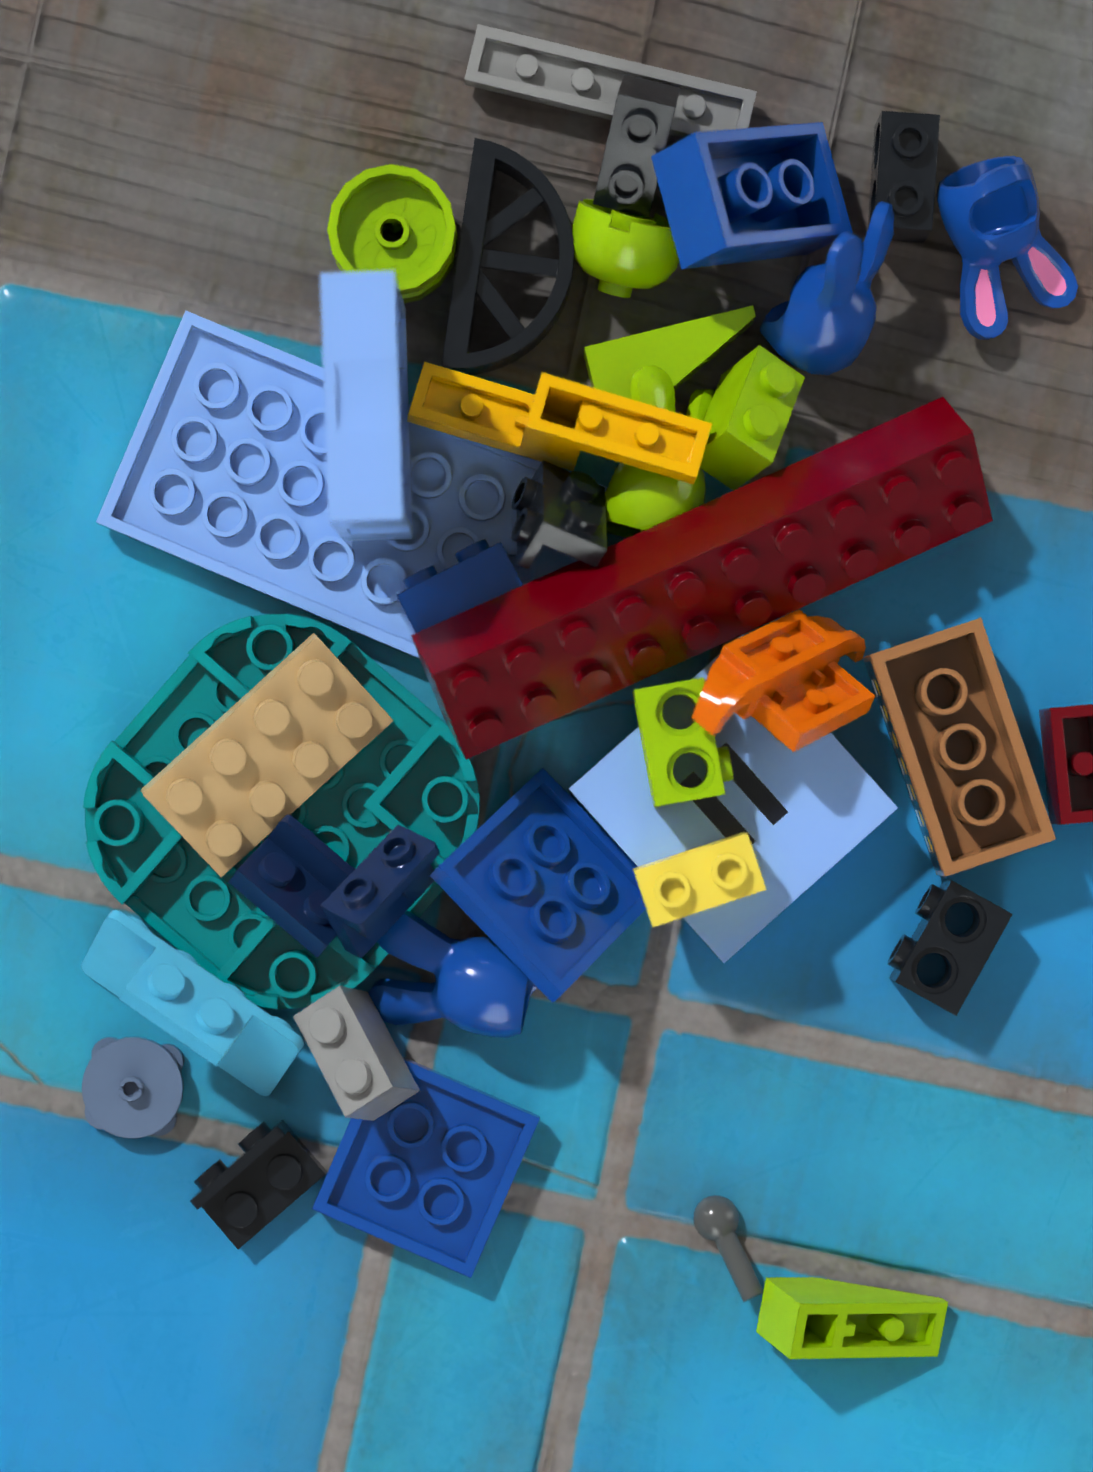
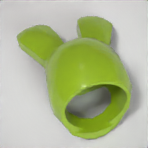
(643, 498)

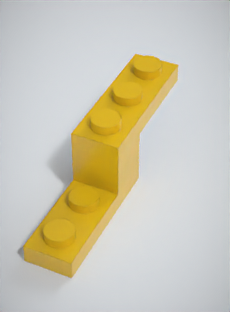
(559, 422)

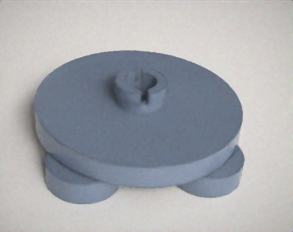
(133, 1087)

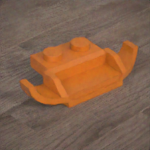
(787, 680)

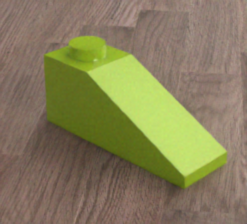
(676, 349)
(848, 1320)

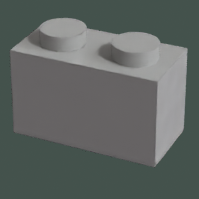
(356, 1053)

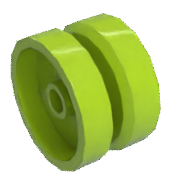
(394, 200)

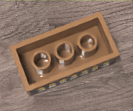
(959, 748)

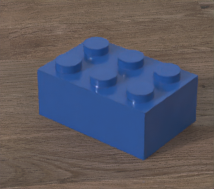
(751, 194)

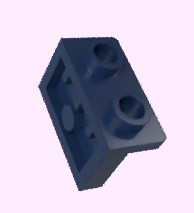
(291, 880)
(381, 889)

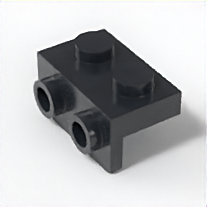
(561, 513)

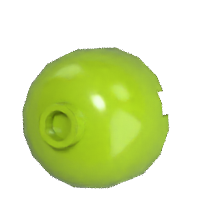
(623, 248)

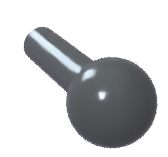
(717, 1221)

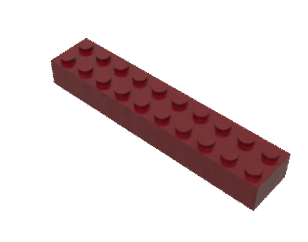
(705, 577)

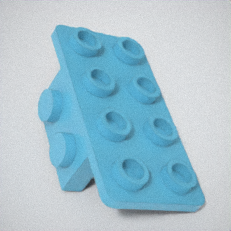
(191, 1003)

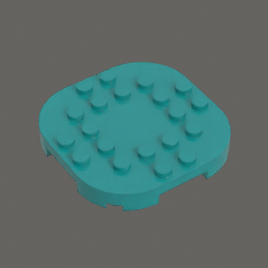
(402, 777)

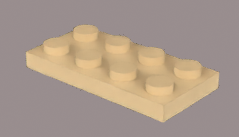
(266, 755)

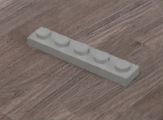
(591, 81)

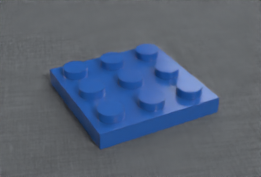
(544, 884)
(430, 1170)

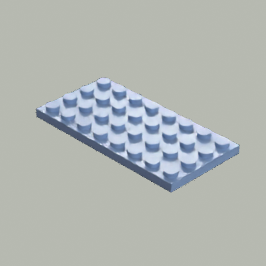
(238, 484)

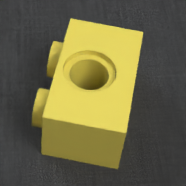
(699, 879)

